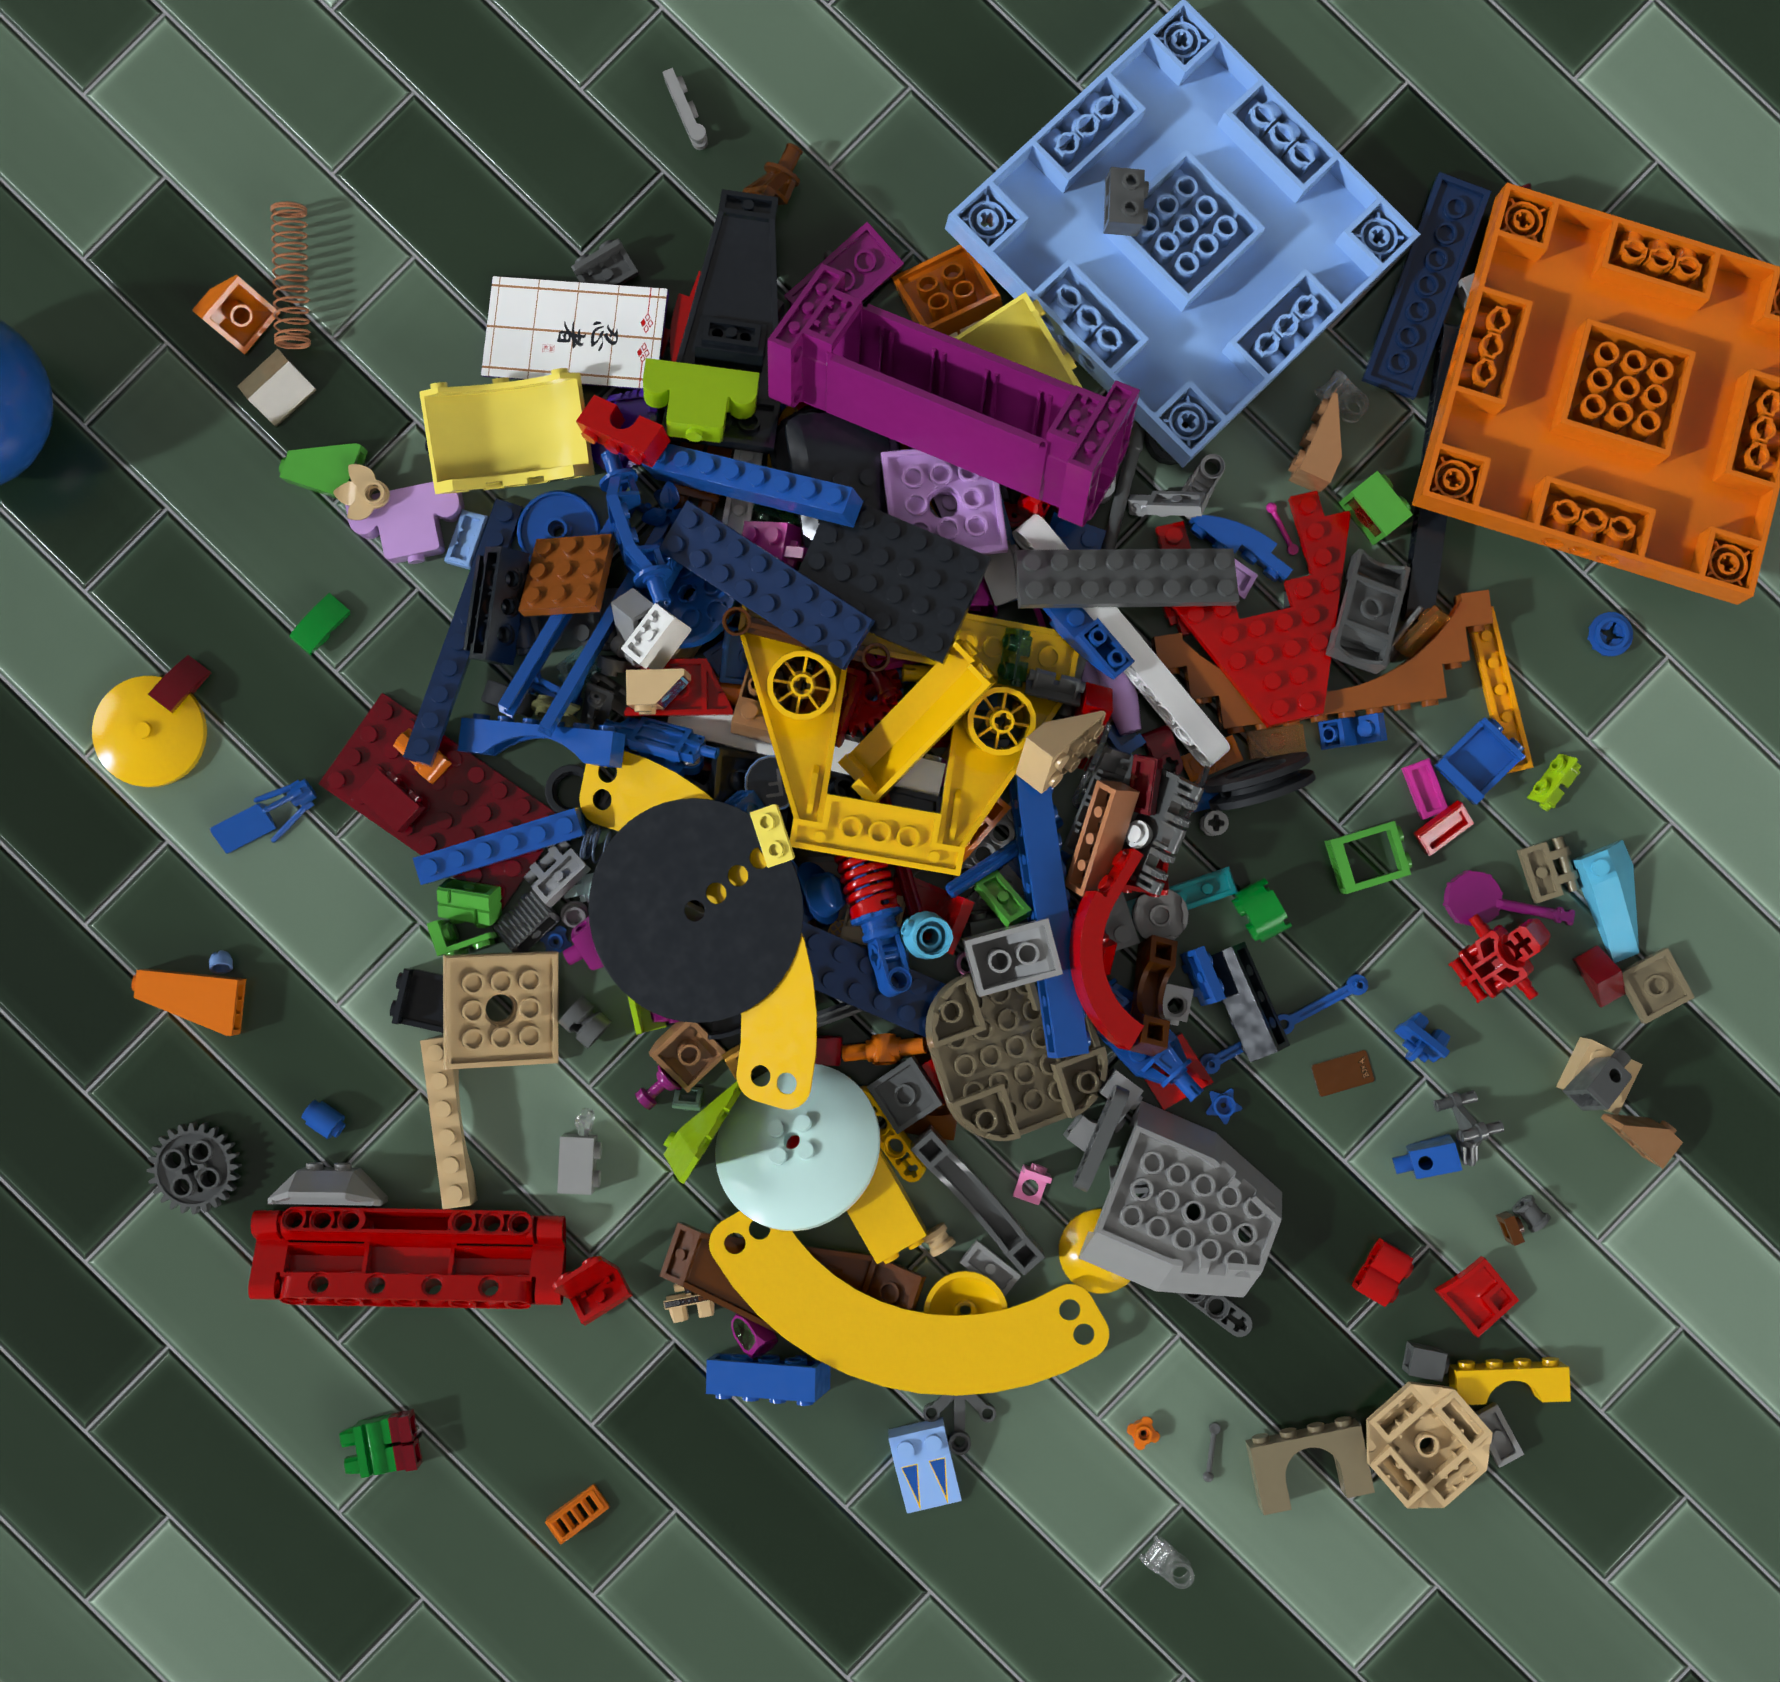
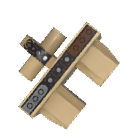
(678, 1304)

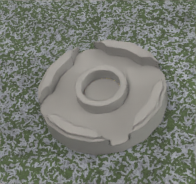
(1160, 915)

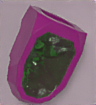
(752, 1337)

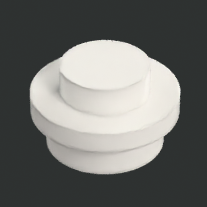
(1139, 834)

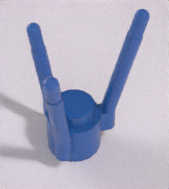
(298, 793)

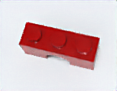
(640, 442)

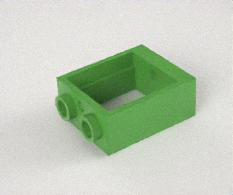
(1342, 867)

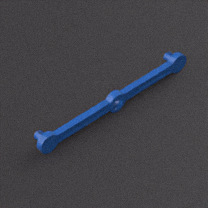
(1355, 985)

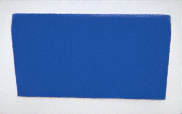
(243, 828)

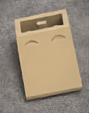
(1058, 748)

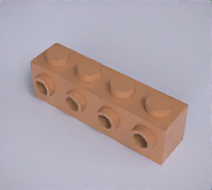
(1101, 835)

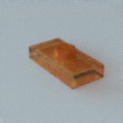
(1276, 741)

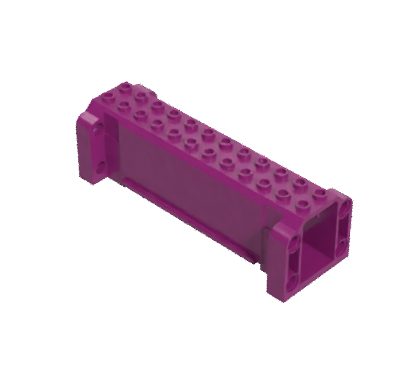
(950, 398)

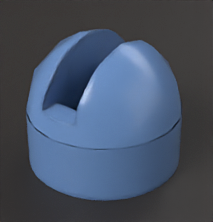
(220, 962)

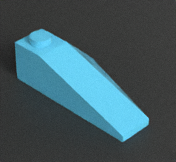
(1609, 890)

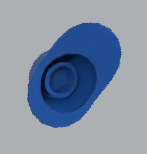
(822, 892)

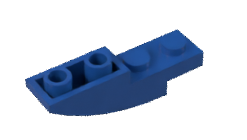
(1237, 536)
(1090, 640)

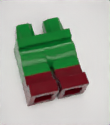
(382, 1444)

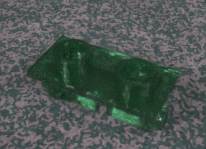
(1014, 644)

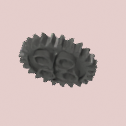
(169, 1175)

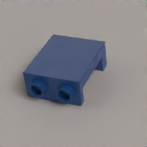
(1480, 759)

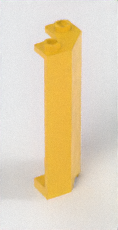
(918, 722)

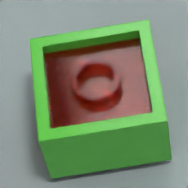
(1376, 507)

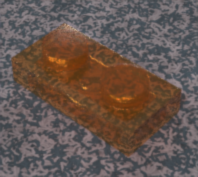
(1429, 623)

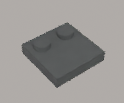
(905, 1094)

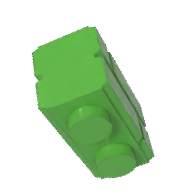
(469, 902)

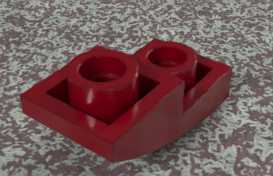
(179, 683)

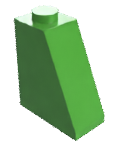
(321, 467)

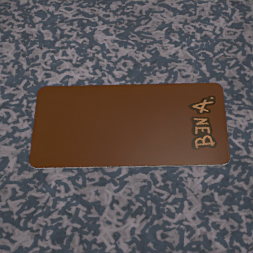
(1342, 1073)

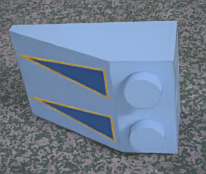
(924, 1465)

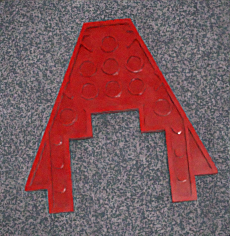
(1278, 655)

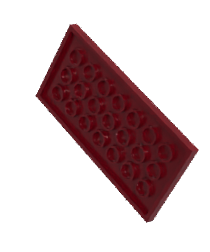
(459, 806)

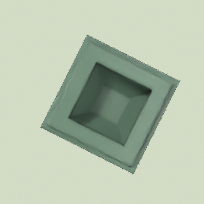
(688, 1101)

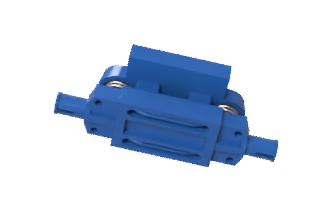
(665, 744)

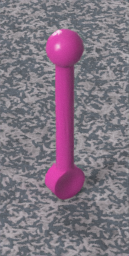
(1292, 549)

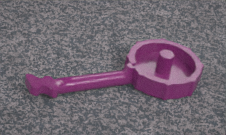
(1479, 893)

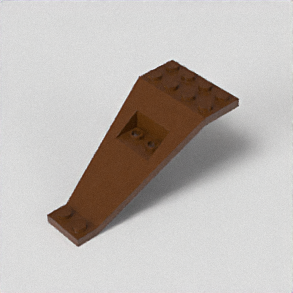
(694, 1268)

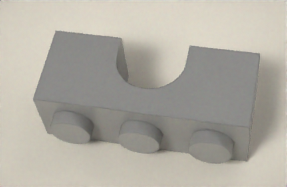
(1082, 1128)

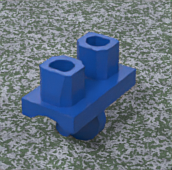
(1419, 1042)

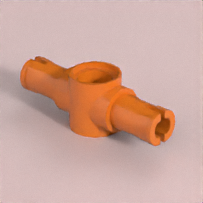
(884, 1049)

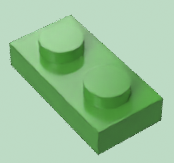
(1002, 899)

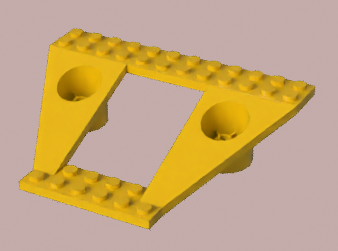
(974, 771)

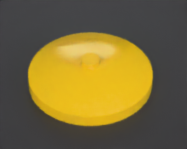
(143, 739)

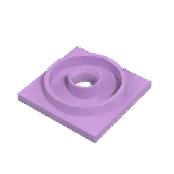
(917, 477)

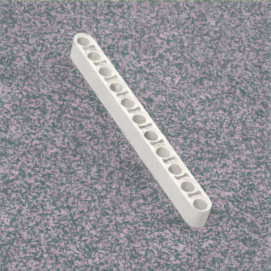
(1147, 671)

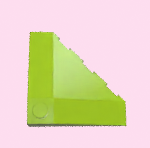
(695, 1136)

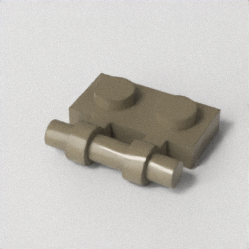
(1541, 872)

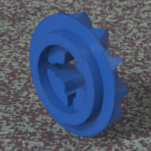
(1621, 628)

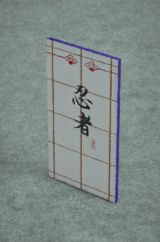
(575, 326)

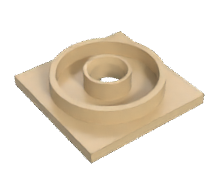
(522, 1038)

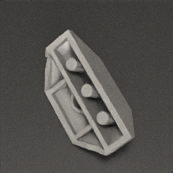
(329, 1187)

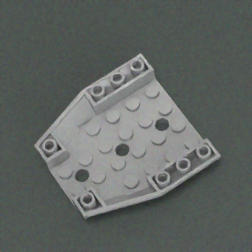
(1154, 1238)

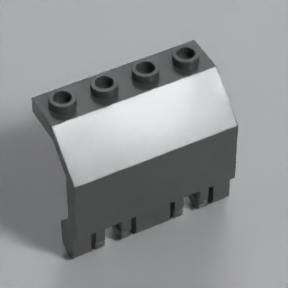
(1173, 789)

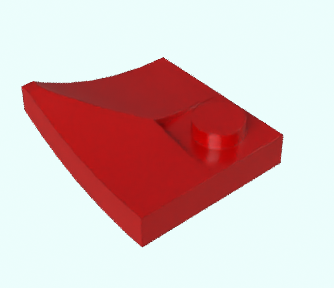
(1171, 1093)
(1478, 1296)

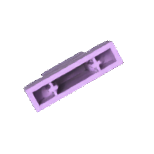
(410, 522)

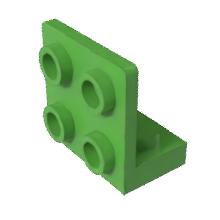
(445, 936)

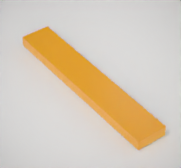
(1499, 687)

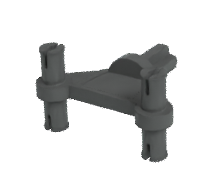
(1470, 1131)

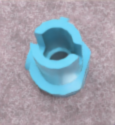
(932, 923)

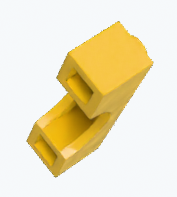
(1546, 1378)

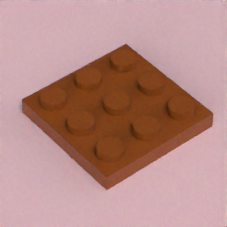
(567, 575)

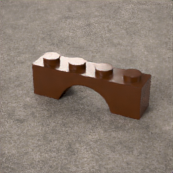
(1153, 968)

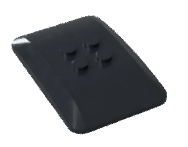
(837, 453)

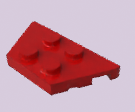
(699, 698)

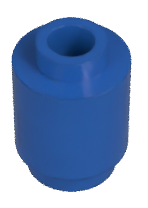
(324, 1119)

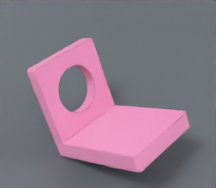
(1037, 1173)

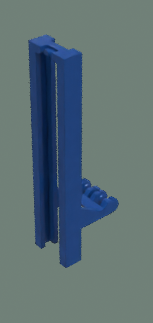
(529, 674)

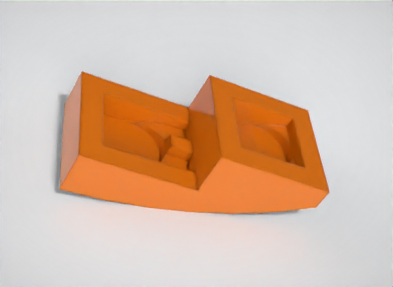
(1232, 757)

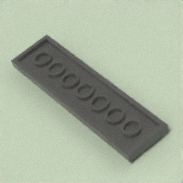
(1125, 578)

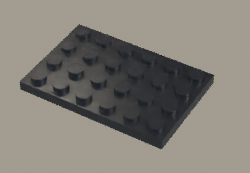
(900, 577)

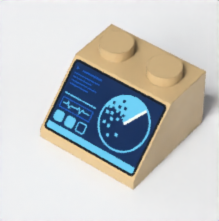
(654, 688)

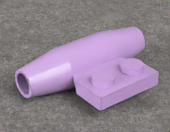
(1125, 699)

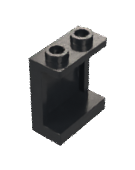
(419, 1000)

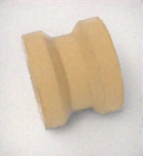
(938, 1239)

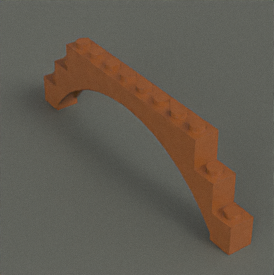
(1410, 682)

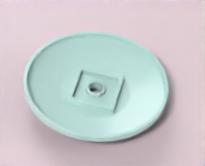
(819, 1176)

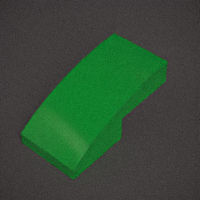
(319, 623)

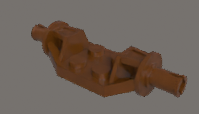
(778, 176)

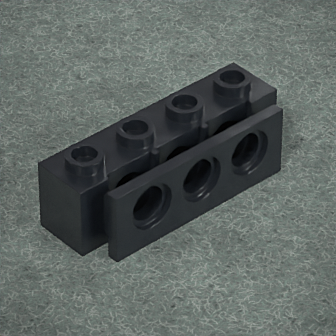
(496, 585)

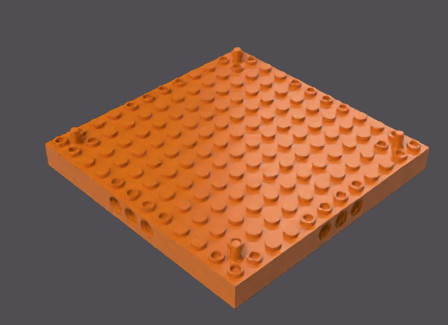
(1614, 397)

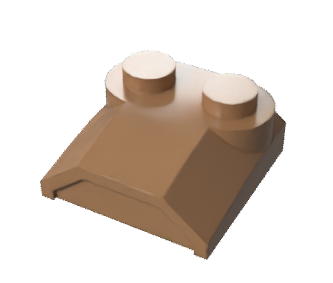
(686, 1053)

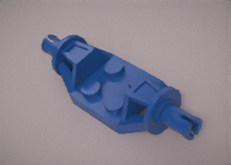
(635, 557)
(1171, 1060)

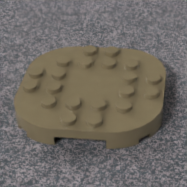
(997, 1062)

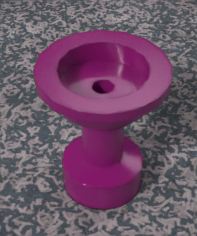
(665, 1081)

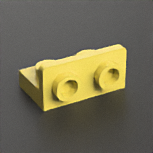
(772, 835)

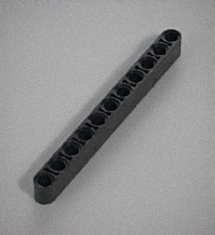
(1428, 526)

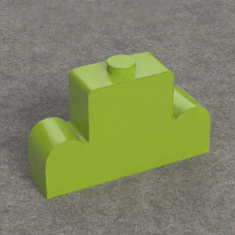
(699, 397)

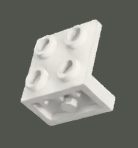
(656, 638)

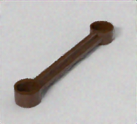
(767, 630)

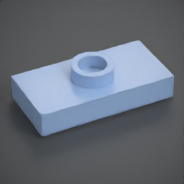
(466, 539)

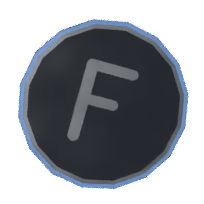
(767, 782)

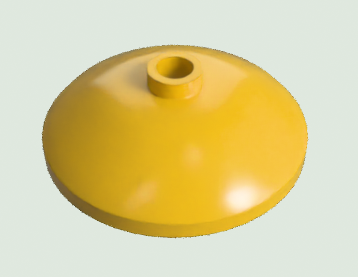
(1081, 1272)
(964, 1289)

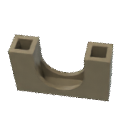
(1272, 1454)

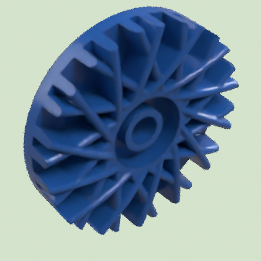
(555, 511)

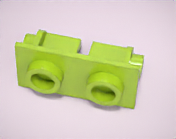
(1561, 771)

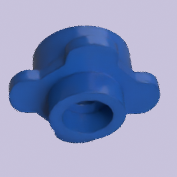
(559, 934)

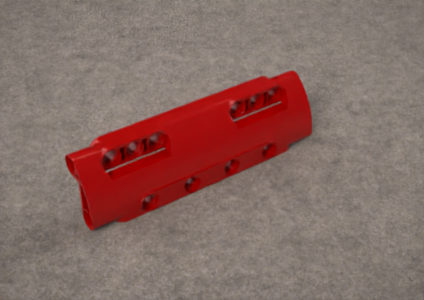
(409, 1256)

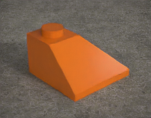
(236, 312)

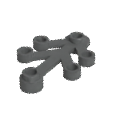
(959, 1417)

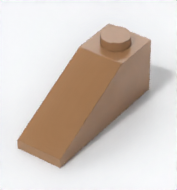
(1647, 1137)

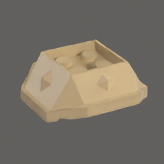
(1447, 1465)

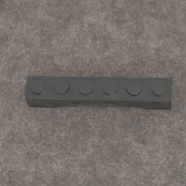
(978, 1199)

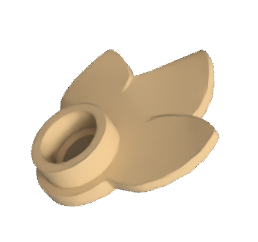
(358, 492)

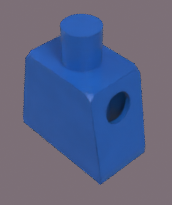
(1441, 1154)

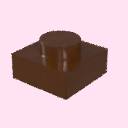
(1511, 1228)

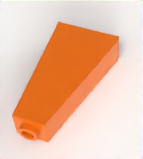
(200, 998)

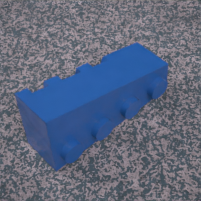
(767, 1378)

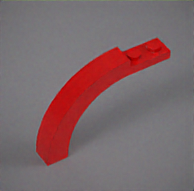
(1087, 955)

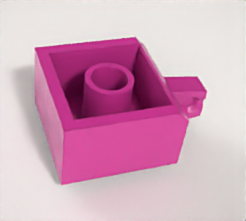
(777, 538)

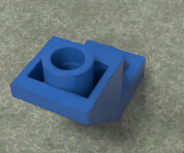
(1352, 731)

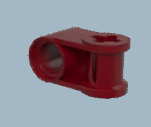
(1162, 745)
(828, 1050)

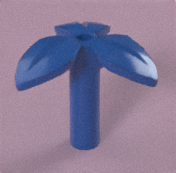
(667, 500)

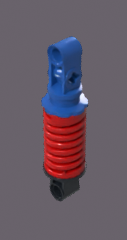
(874, 910)

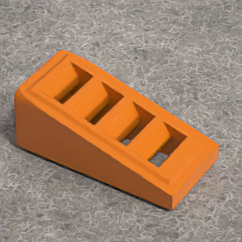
(556, 1527)

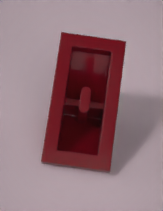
(1600, 975)

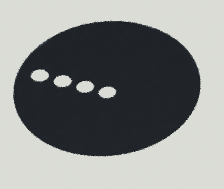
(640, 921)

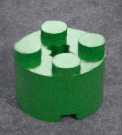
(1262, 911)

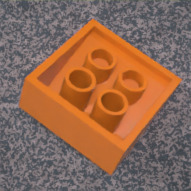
(948, 291)

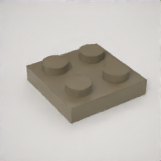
(1655, 985)

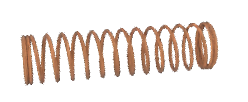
(279, 340)

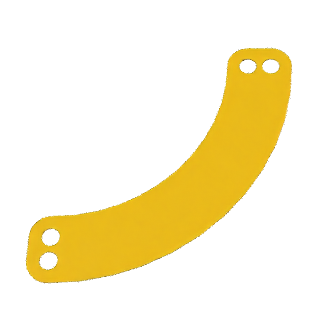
(782, 1026)
(897, 1344)

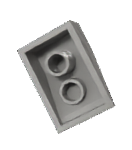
(1012, 956)

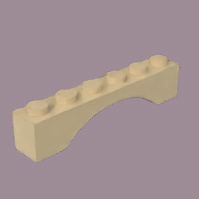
(451, 1152)

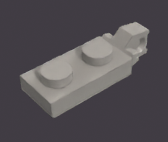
(1168, 503)

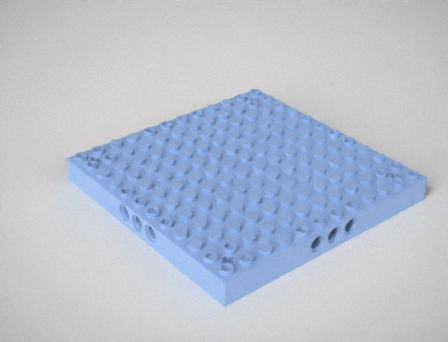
(1245, 243)

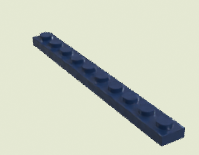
(453, 659)

